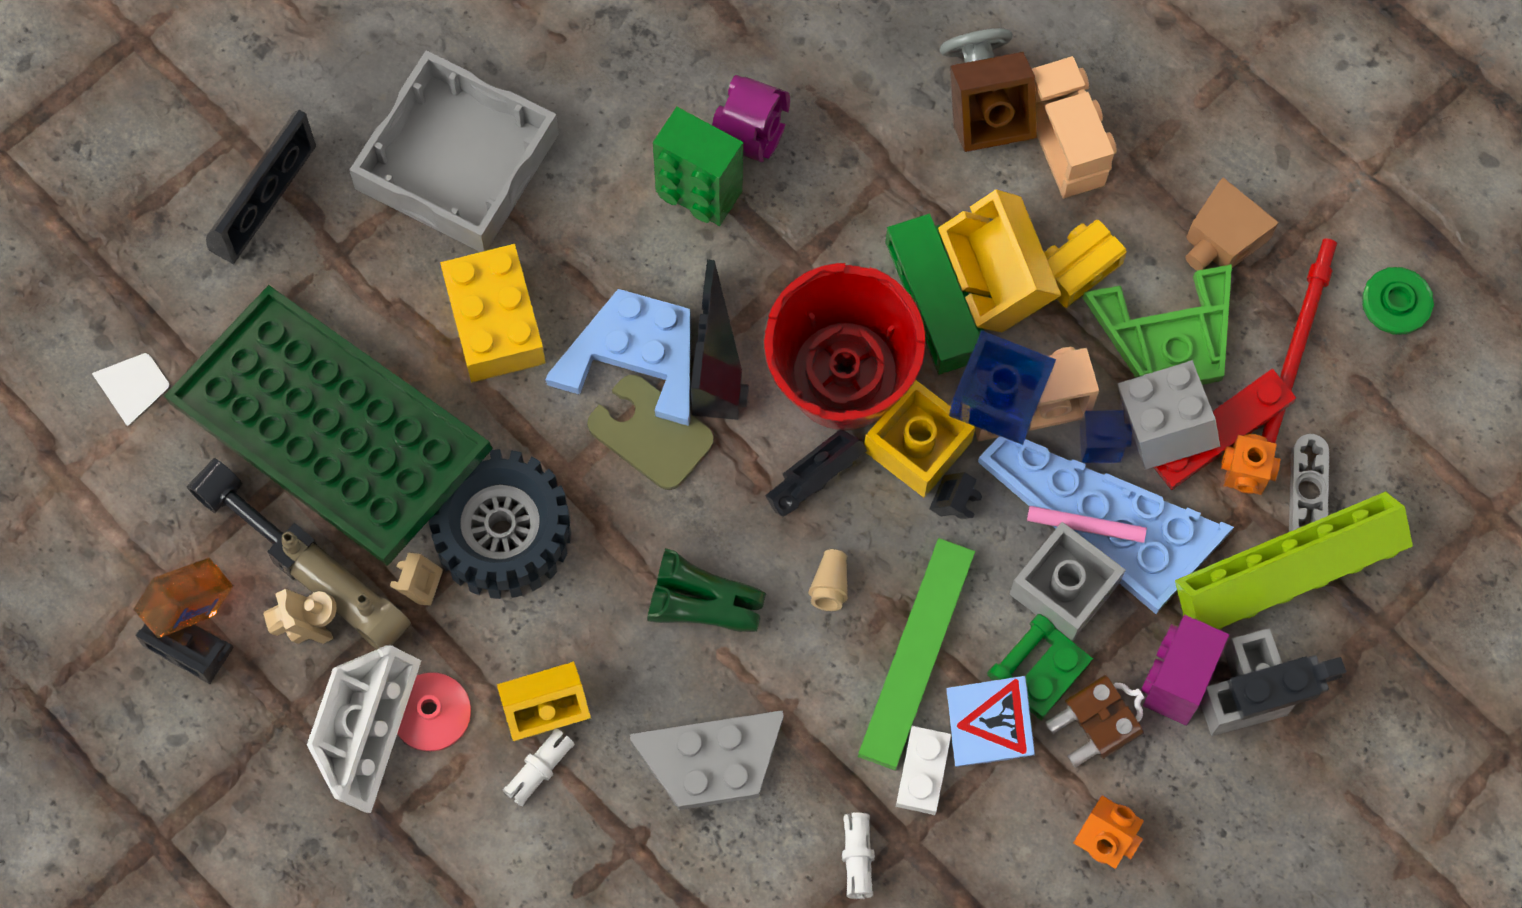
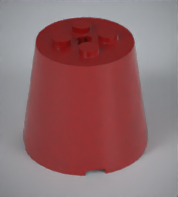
(848, 319)

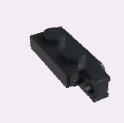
(815, 471)
(1283, 685)

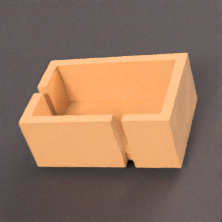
(1071, 128)

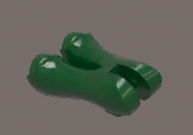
(680, 576)

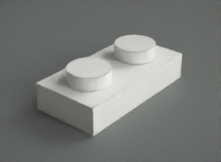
(923, 770)

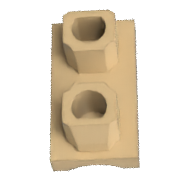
(301, 616)

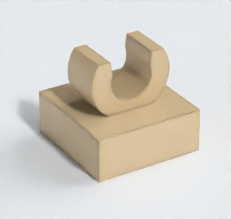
(418, 579)

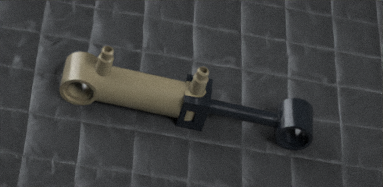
(303, 560)

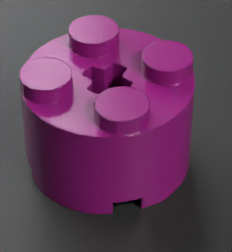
(753, 116)

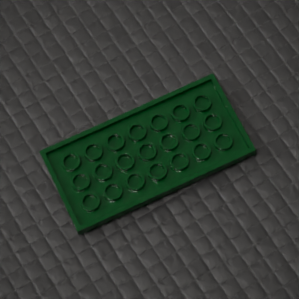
(329, 424)

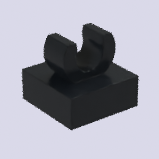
(953, 495)

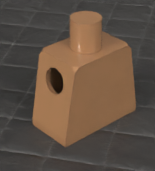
(1228, 228)

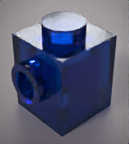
(1104, 436)

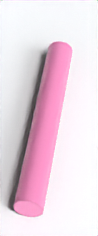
(1087, 524)

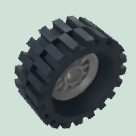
(533, 494)

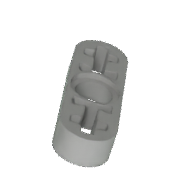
(1299, 462)

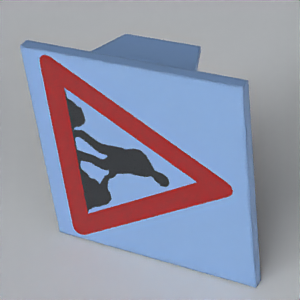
(990, 721)

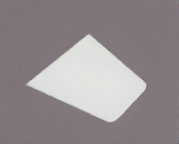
(132, 385)

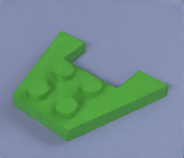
(1171, 337)

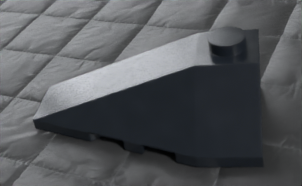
(717, 369)

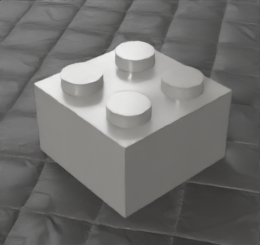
(1169, 414)
(1067, 581)

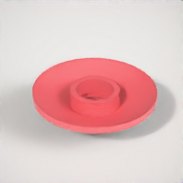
(443, 726)

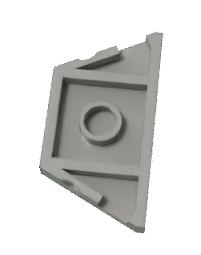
(711, 759)

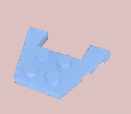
(640, 337)

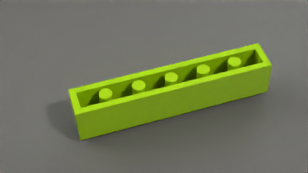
(1296, 562)

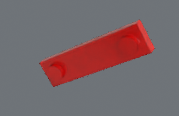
(1235, 417)

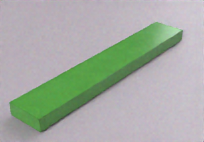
(916, 654)

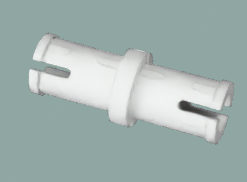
(538, 767)
(858, 855)

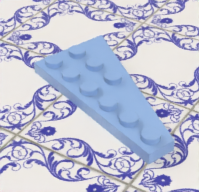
(1175, 537)

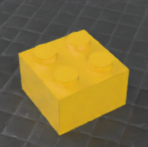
(918, 439)

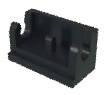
(189, 649)

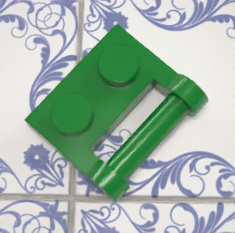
(1052, 673)

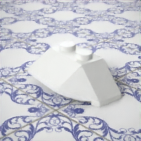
(361, 723)

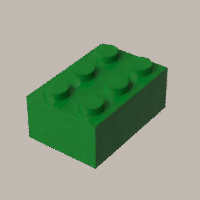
(698, 167)

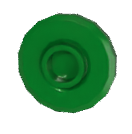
(1397, 300)

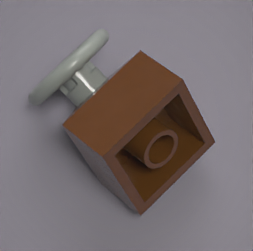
(989, 93)

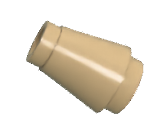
(830, 582)

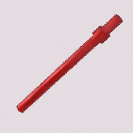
(1318, 278)

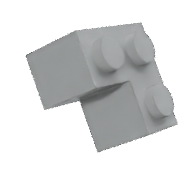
(1243, 656)

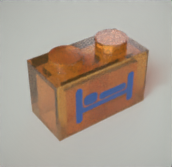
(183, 597)

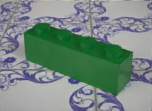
(934, 287)

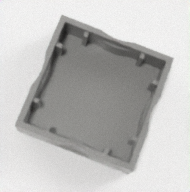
(455, 152)

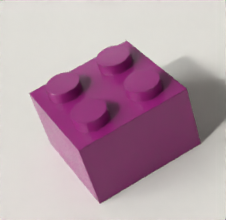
(1180, 679)

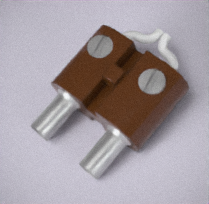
(1103, 718)

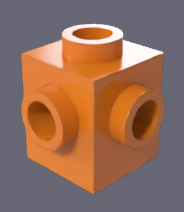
(1250, 464)
(1110, 832)

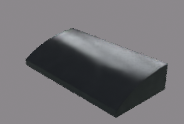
(262, 189)

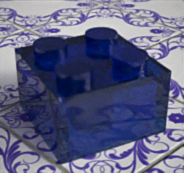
(1002, 387)

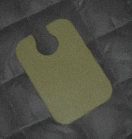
(652, 445)

